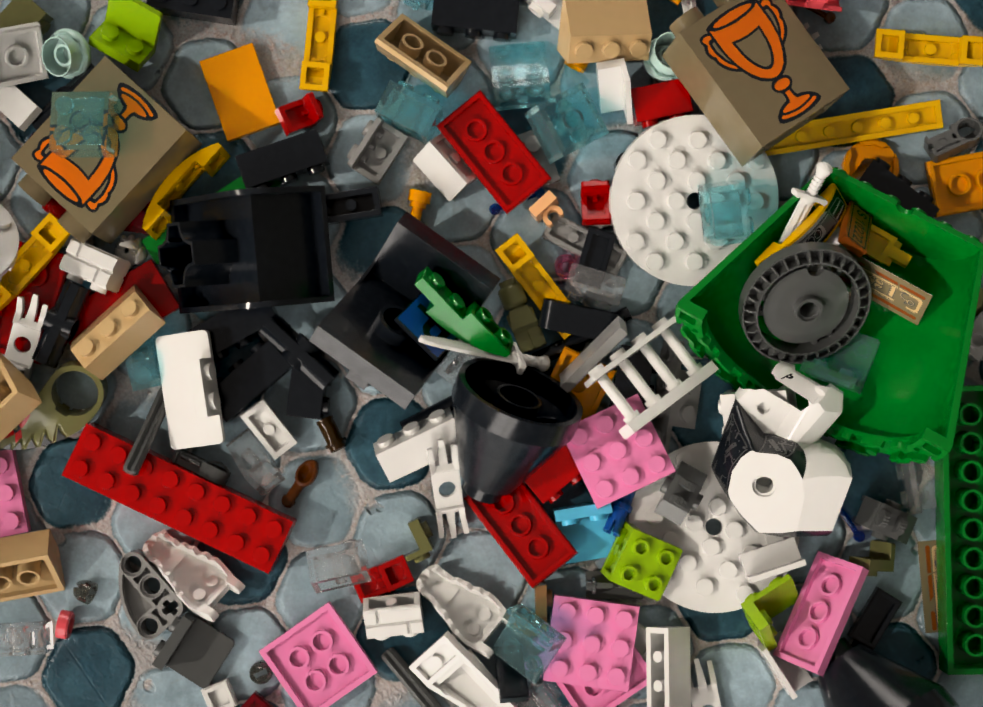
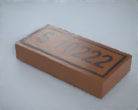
(855, 229)

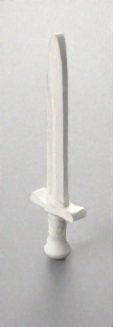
(807, 199)
(516, 357)

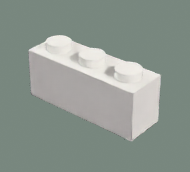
(406, 449)
(668, 666)

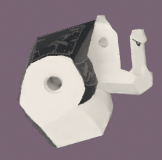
(777, 464)

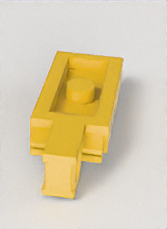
(885, 248)

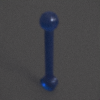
(495, 208)
(858, 535)

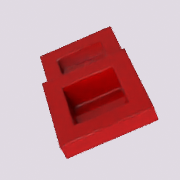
(385, 578)

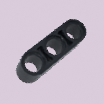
(575, 318)

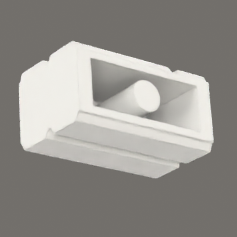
(95, 266)
(393, 615)

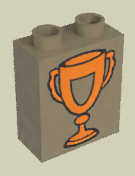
(752, 72)
(108, 192)

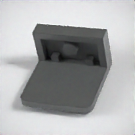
(193, 649)

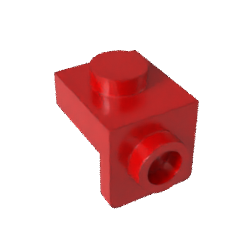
(300, 114)
(595, 202)

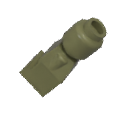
(521, 316)

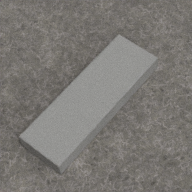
(572, 237)
(593, 354)

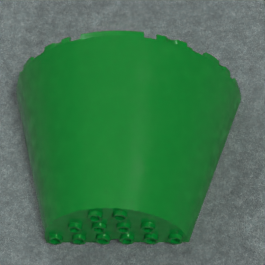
(918, 370)

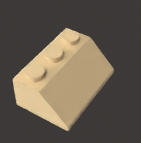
(604, 30)
(423, 55)
(117, 333)
(17, 397)
(30, 565)

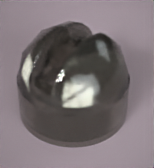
(86, 591)
(257, 667)

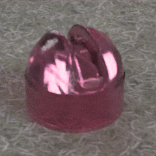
(565, 258)

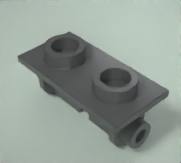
(601, 588)

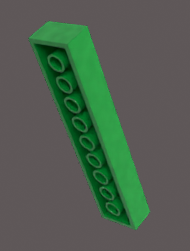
(961, 541)

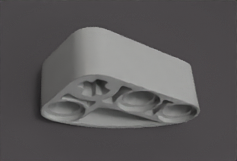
(142, 602)

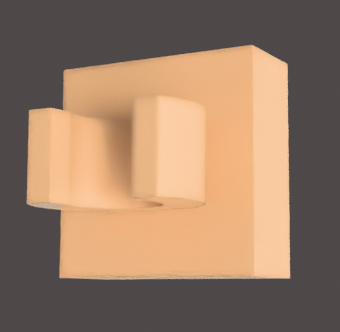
(544, 207)

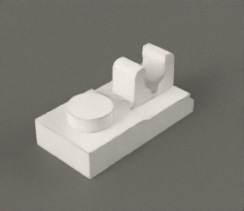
(268, 428)

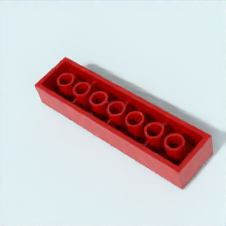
(180, 498)

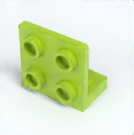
(128, 32)
(641, 562)
(766, 604)

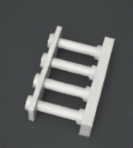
(654, 403)

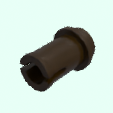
(331, 434)

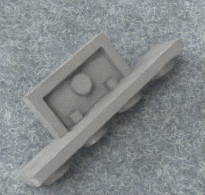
(682, 412)

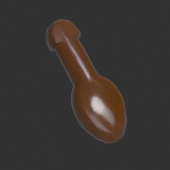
(304, 476)

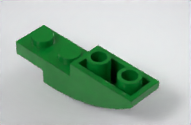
(468, 324)

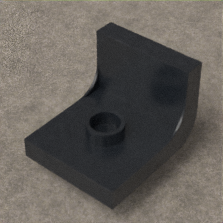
(249, 249)
(362, 325)

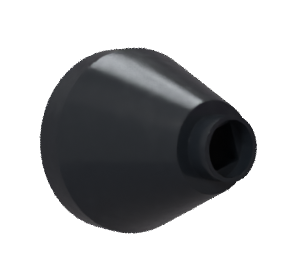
(508, 425)
(869, 679)

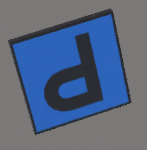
(417, 322)

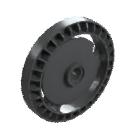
(810, 328)

